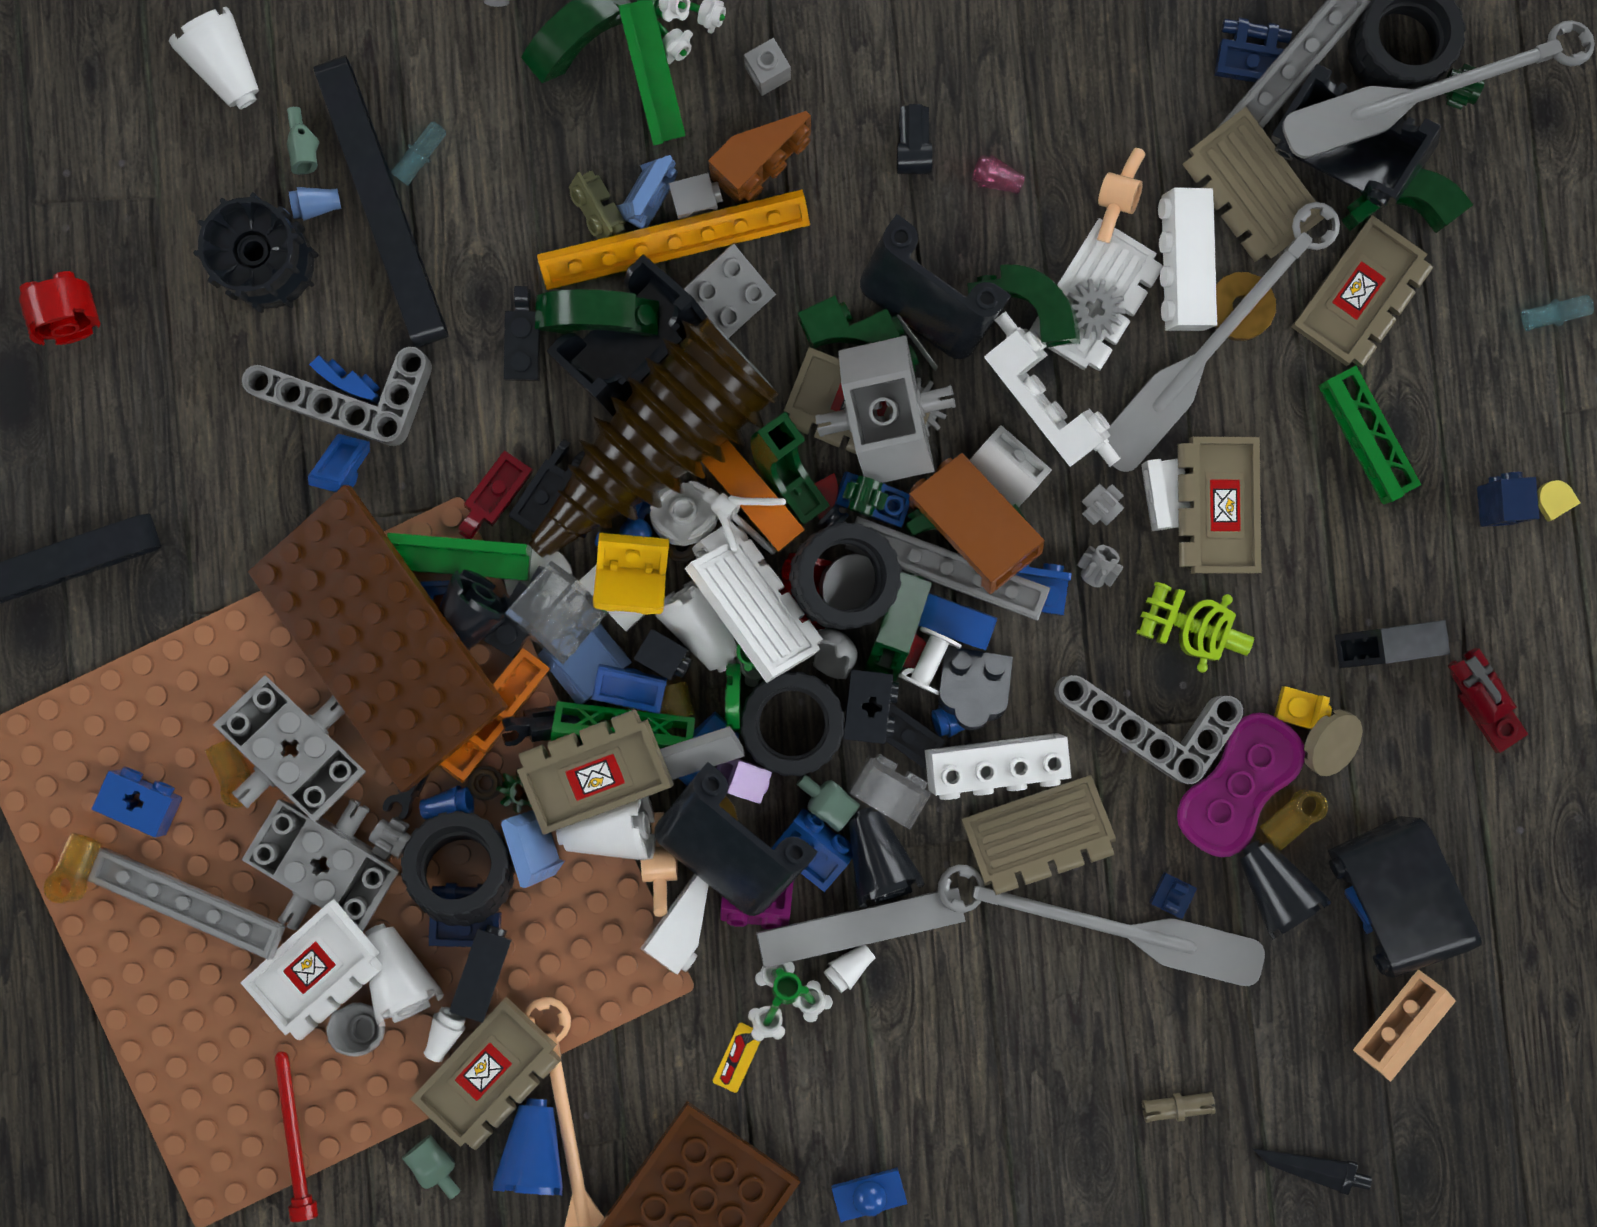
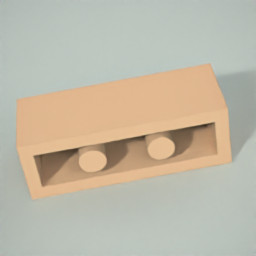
(1404, 1025)

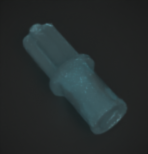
(418, 153)
(1557, 312)

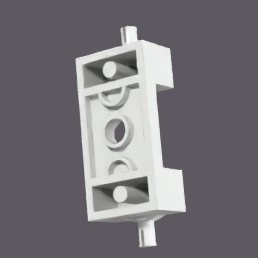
(1011, 362)

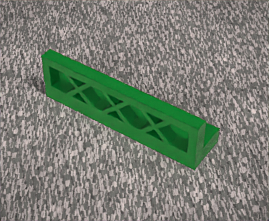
(652, 71)
(1362, 439)
(450, 555)
(592, 714)

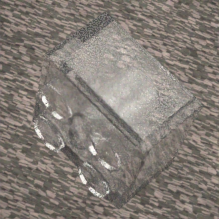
(556, 612)
(889, 791)

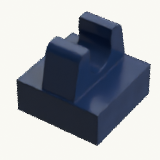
(1173, 895)

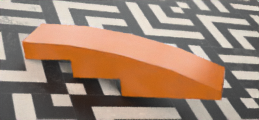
(742, 481)
(515, 687)

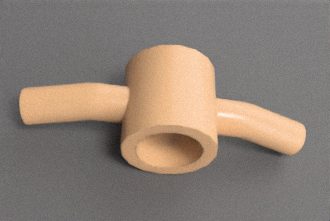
(1120, 194)
(659, 870)

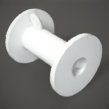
(929, 660)

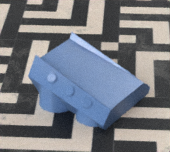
(648, 192)
(580, 669)
(531, 851)

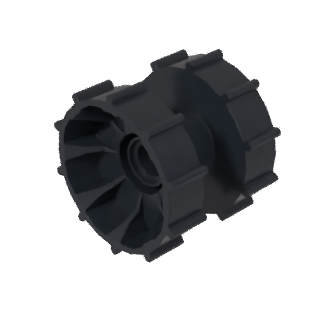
(238, 229)

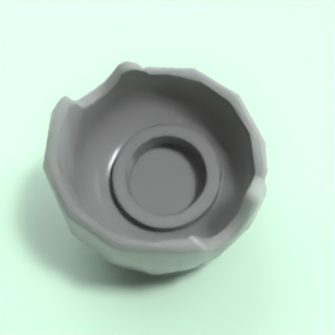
(836, 654)
(354, 1030)

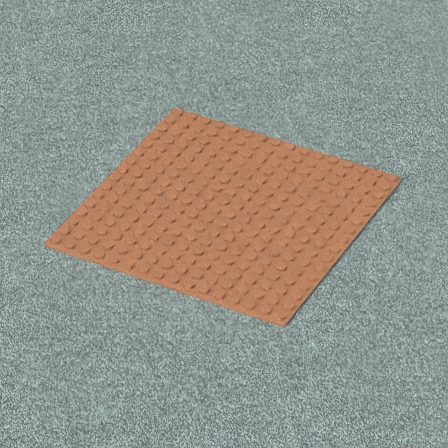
(174, 994)

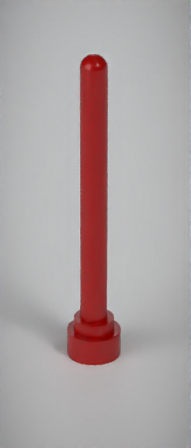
(302, 1204)

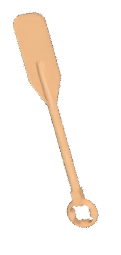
(582, 1209)

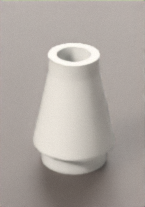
(848, 968)
(444, 1032)

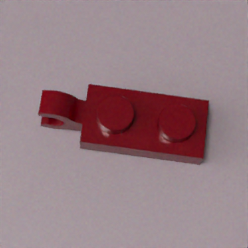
(494, 493)

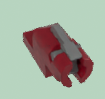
(1487, 700)

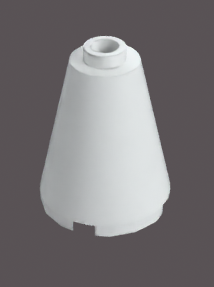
(218, 56)
(699, 627)
(615, 833)
(403, 983)

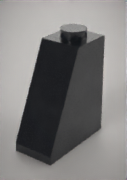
(1392, 644)
(481, 973)

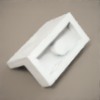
(1010, 466)
(1162, 492)

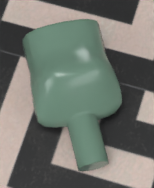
(301, 144)
(829, 802)
(432, 1166)

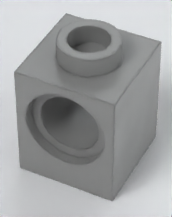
(767, 66)
(695, 196)

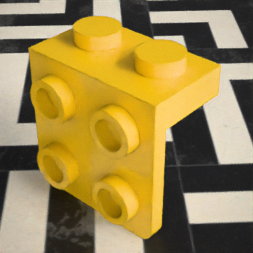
(630, 573)

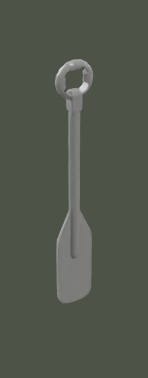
(1378, 108)
(1175, 387)
(1167, 940)

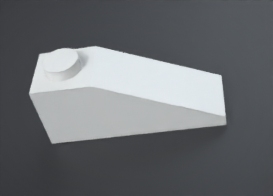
(679, 931)

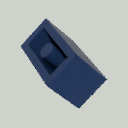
(1508, 500)

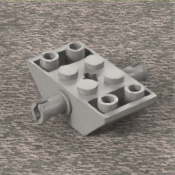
(877, 375)
(268, 722)
(290, 853)

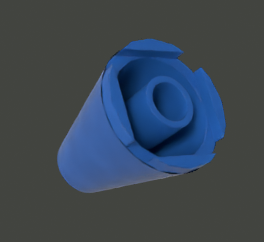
(531, 1153)

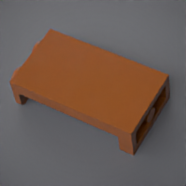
(977, 521)

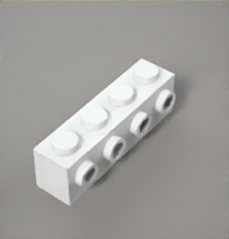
(1188, 259)
(997, 764)

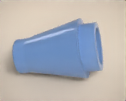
(313, 202)

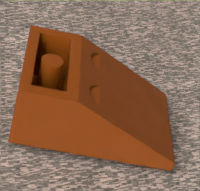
(758, 154)

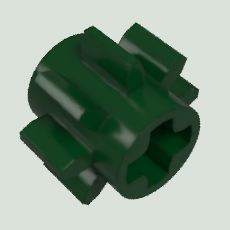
(1466, 94)
(865, 496)
(510, 792)

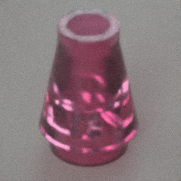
(997, 175)

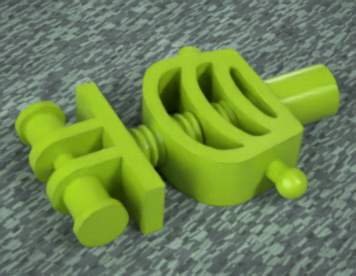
(1225, 636)

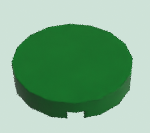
(733, 696)

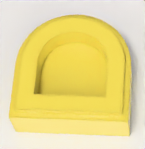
(1556, 499)

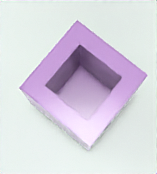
(745, 779)

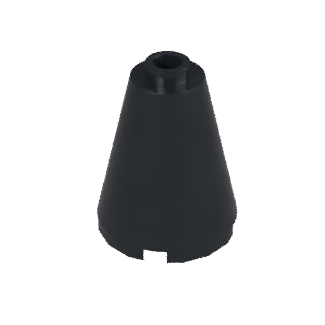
(473, 607)
(879, 860)
(1280, 888)

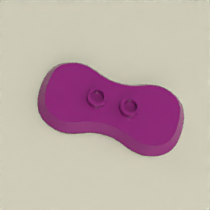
(1225, 806)

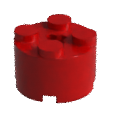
(58, 309)

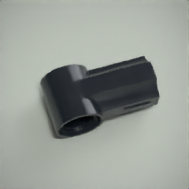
(914, 149)

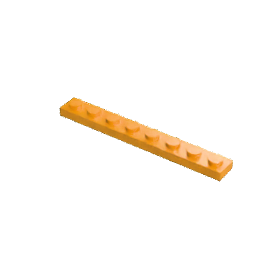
(674, 239)

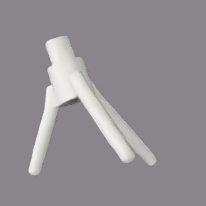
(727, 509)

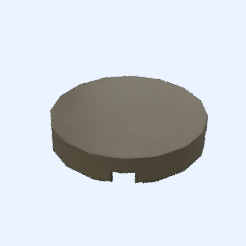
(1333, 742)

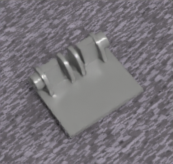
(730, 291)

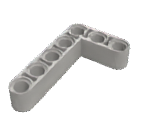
(343, 405)
(1147, 733)

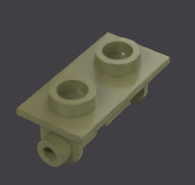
(588, 193)

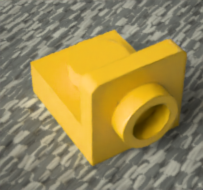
(1301, 707)

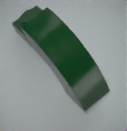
(568, 33)
(1429, 194)
(596, 310)
(1054, 310)
(779, 464)

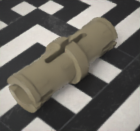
(1178, 1107)

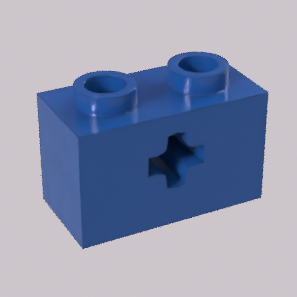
(118, 801)

